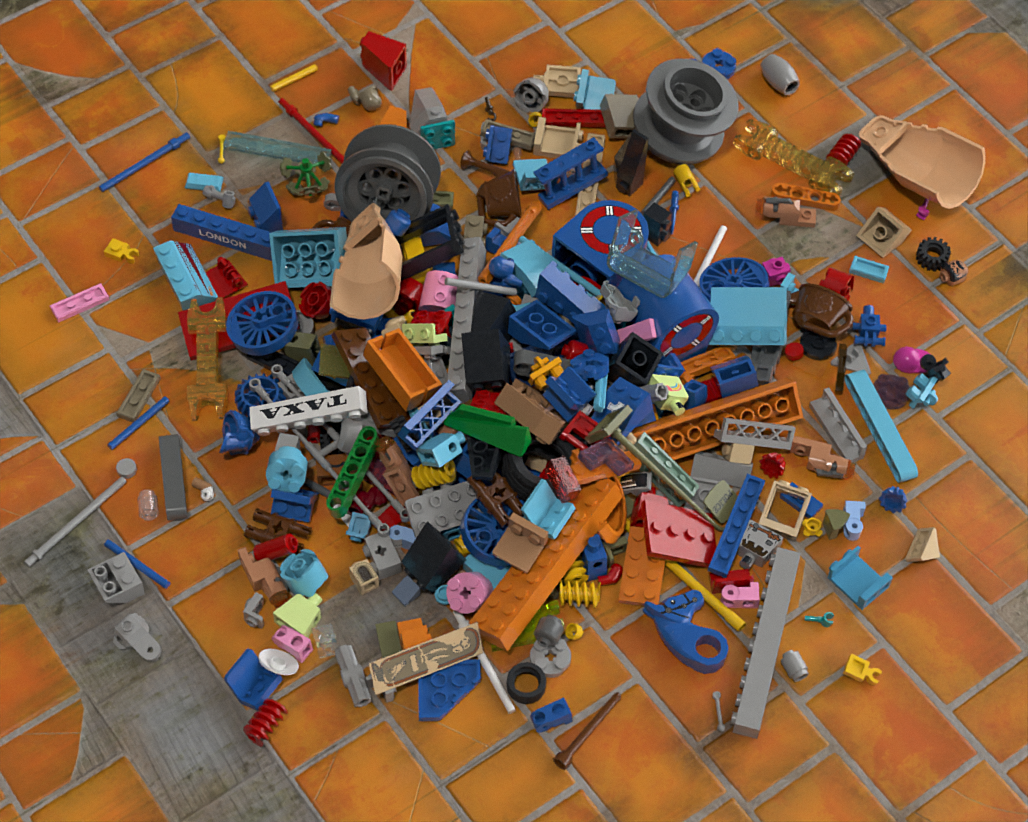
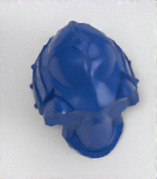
(237, 434)

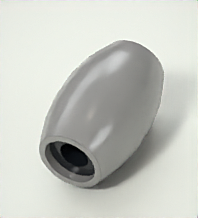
(780, 74)

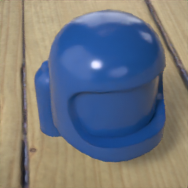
(503, 269)

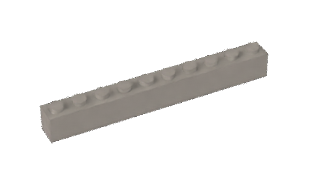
(471, 265)
(766, 643)

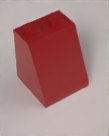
(383, 58)

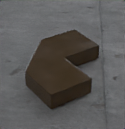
(841, 361)

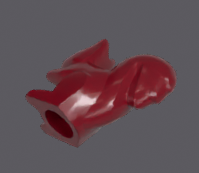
(369, 499)

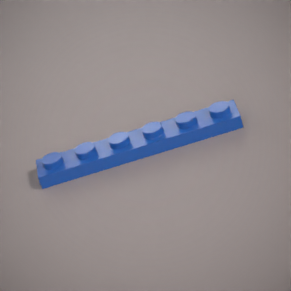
(736, 526)

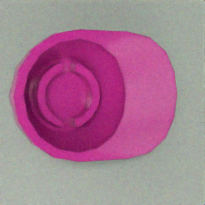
(908, 359)

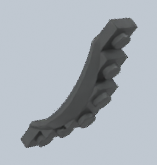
(767, 357)

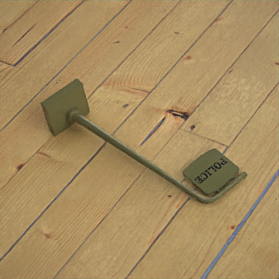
(719, 499)

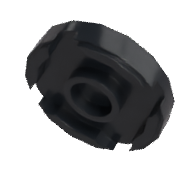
(817, 346)

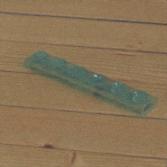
(272, 147)

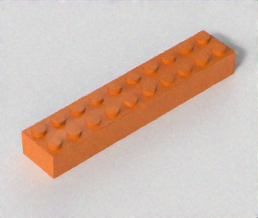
(695, 428)
(521, 593)

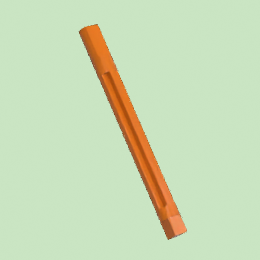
(513, 238)

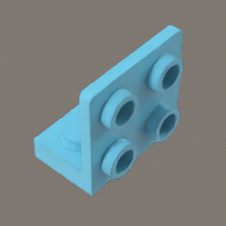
(525, 176)
(546, 510)

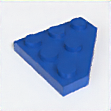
(446, 688)

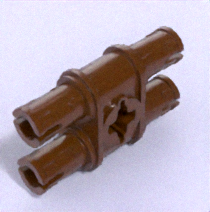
(494, 504)
(276, 524)

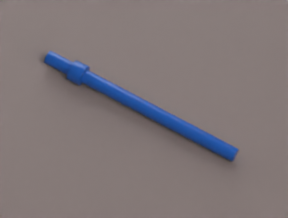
(172, 145)

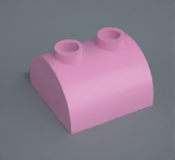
(435, 293)

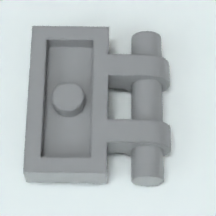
(430, 351)

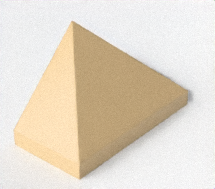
(924, 545)

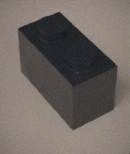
(658, 223)

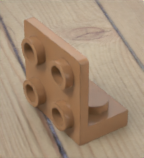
(521, 543)

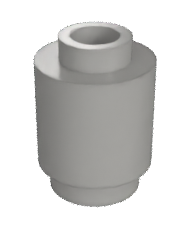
(794, 665)

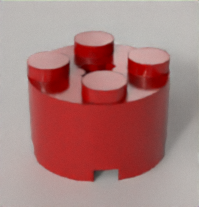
(838, 282)
(409, 296)

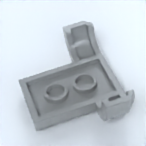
(350, 430)

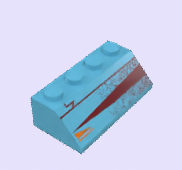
(184, 273)

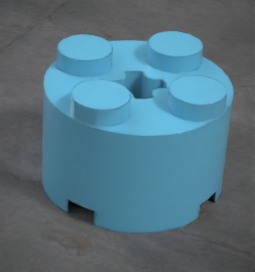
(286, 469)
(303, 573)

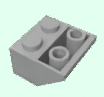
(117, 580)

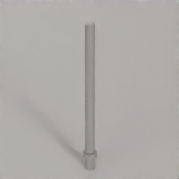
(37, 554)

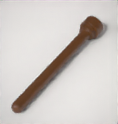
(564, 758)

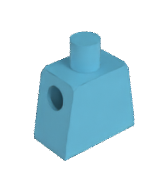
(440, 449)

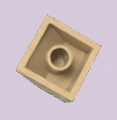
(883, 232)

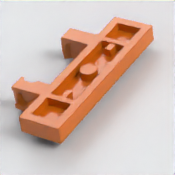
(701, 363)
(584, 475)

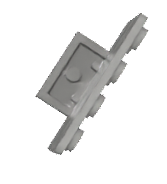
(440, 507)

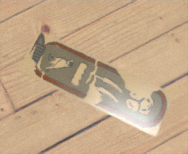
(426, 658)

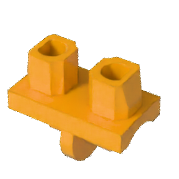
(539, 376)

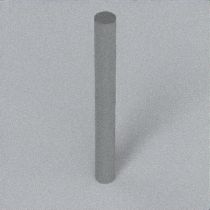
(480, 286)

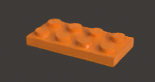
(641, 573)

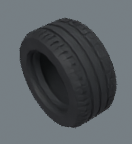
(520, 477)

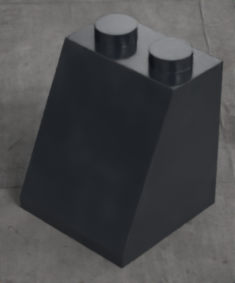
(492, 313)
(486, 360)
(634, 361)
(431, 559)

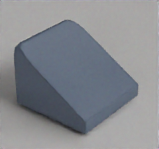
(406, 591)

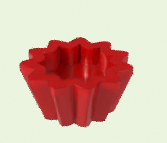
(772, 465)

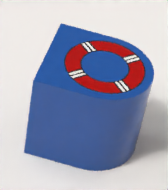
(588, 237)
(681, 320)

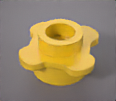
(812, 522)

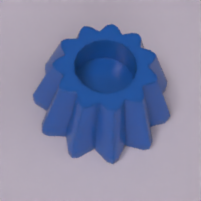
(893, 499)

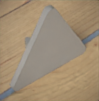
(855, 359)

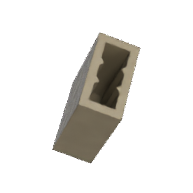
(618, 114)

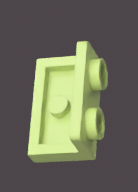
(423, 333)

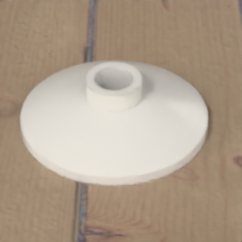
(278, 662)

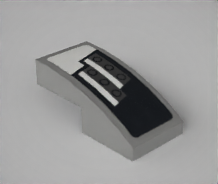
(636, 482)

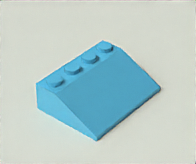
(306, 255)
(750, 315)

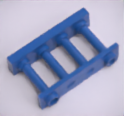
(575, 183)

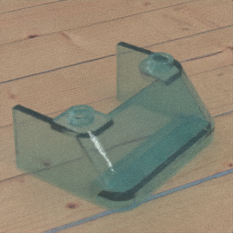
(643, 267)

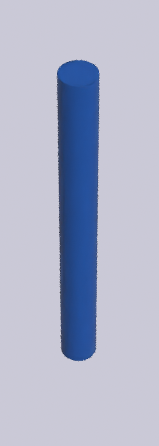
(139, 422)
(138, 564)

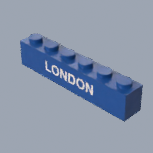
(222, 231)

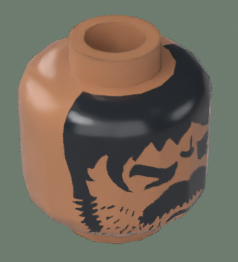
(953, 272)

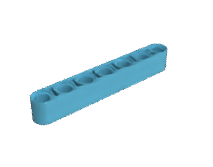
(881, 426)

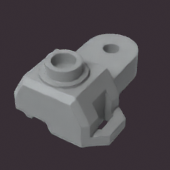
(619, 307)
(135, 635)

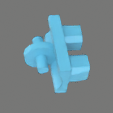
(924, 393)

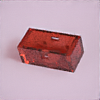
(565, 486)

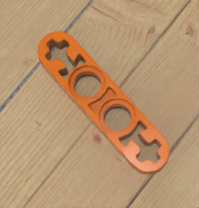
(806, 193)

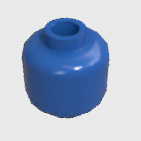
(398, 222)

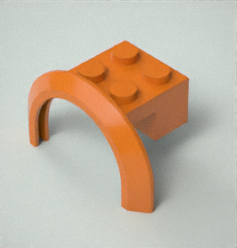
(616, 521)

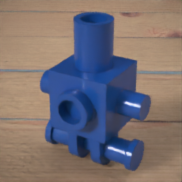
(869, 328)

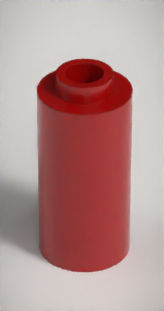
(276, 547)

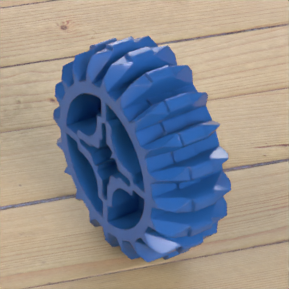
(246, 398)

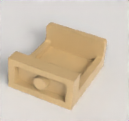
(555, 140)

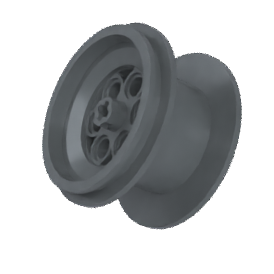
(685, 111)
(385, 150)

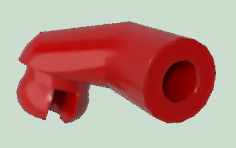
(613, 576)

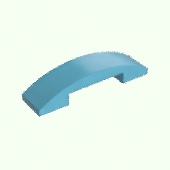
(307, 380)

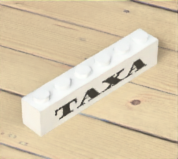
(308, 410)

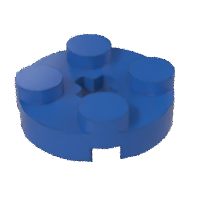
(723, 58)
(590, 365)

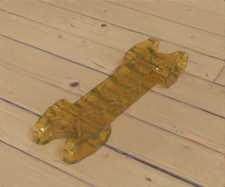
(767, 144)
(208, 389)

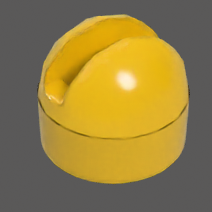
(531, 118)
(573, 628)

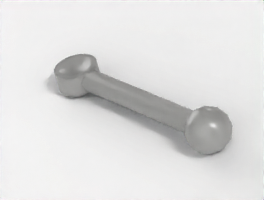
(716, 696)

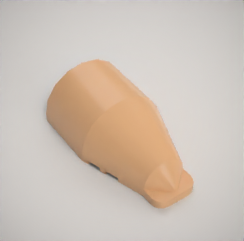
(927, 159)
(370, 269)

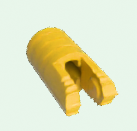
(685, 179)

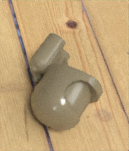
(368, 97)

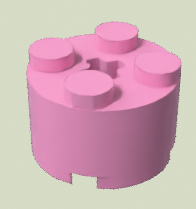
(458, 591)

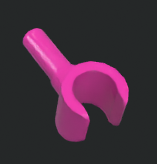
(922, 211)

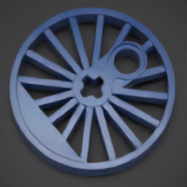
(748, 275)
(266, 320)
(488, 529)

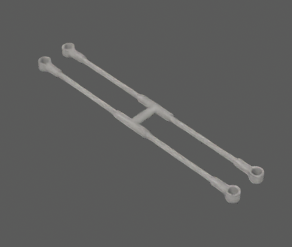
(319, 455)

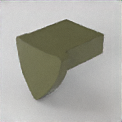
(833, 521)

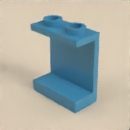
(858, 579)

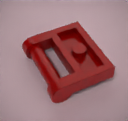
(582, 426)

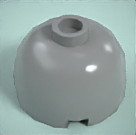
(531, 95)

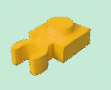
(118, 250)
(858, 669)

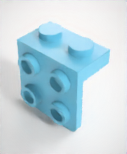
(592, 90)

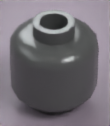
(548, 631)

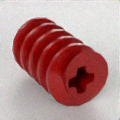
(845, 148)
(263, 720)

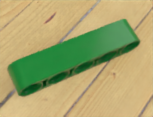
(354, 480)

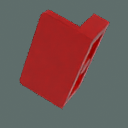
(738, 578)

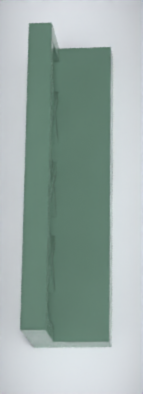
(668, 467)

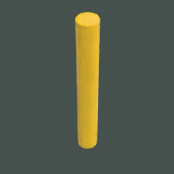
(293, 78)

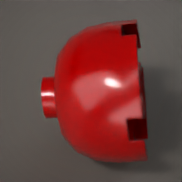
(316, 301)

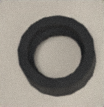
(526, 668)

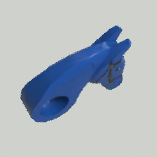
(682, 637)

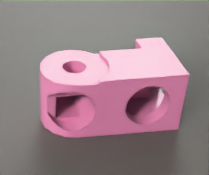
(741, 596)
(293, 642)

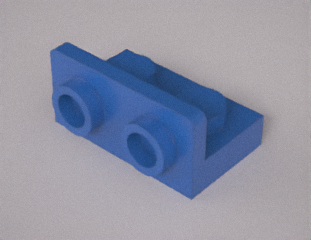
(498, 144)

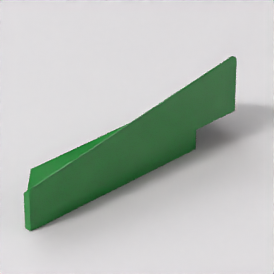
(491, 428)

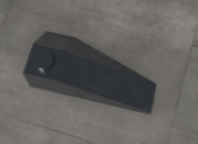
(630, 163)
(483, 458)

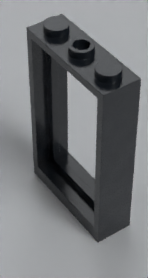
(438, 254)

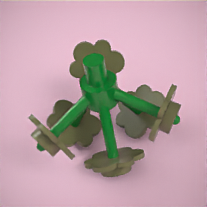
(306, 171)

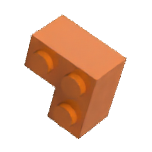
(412, 633)

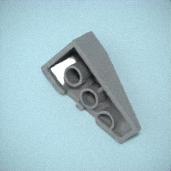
(426, 109)

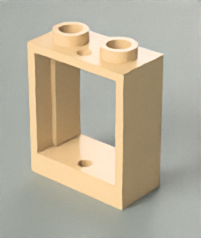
(781, 529)

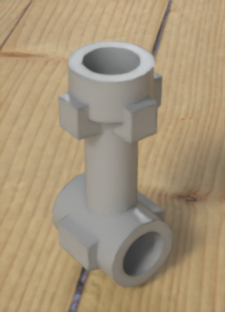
(227, 197)

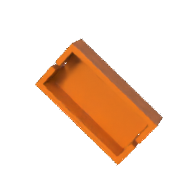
(401, 369)

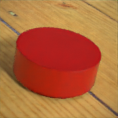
(794, 351)

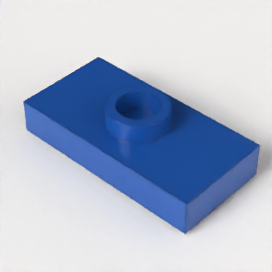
(813, 507)

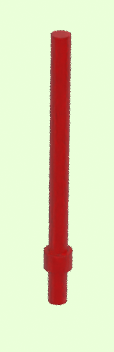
(292, 111)

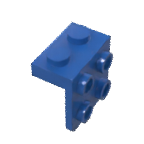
(251, 680)

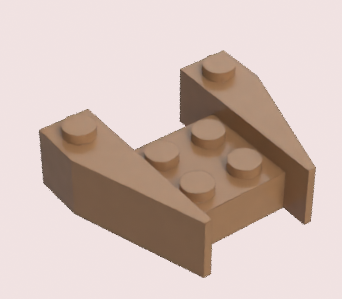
(531, 410)

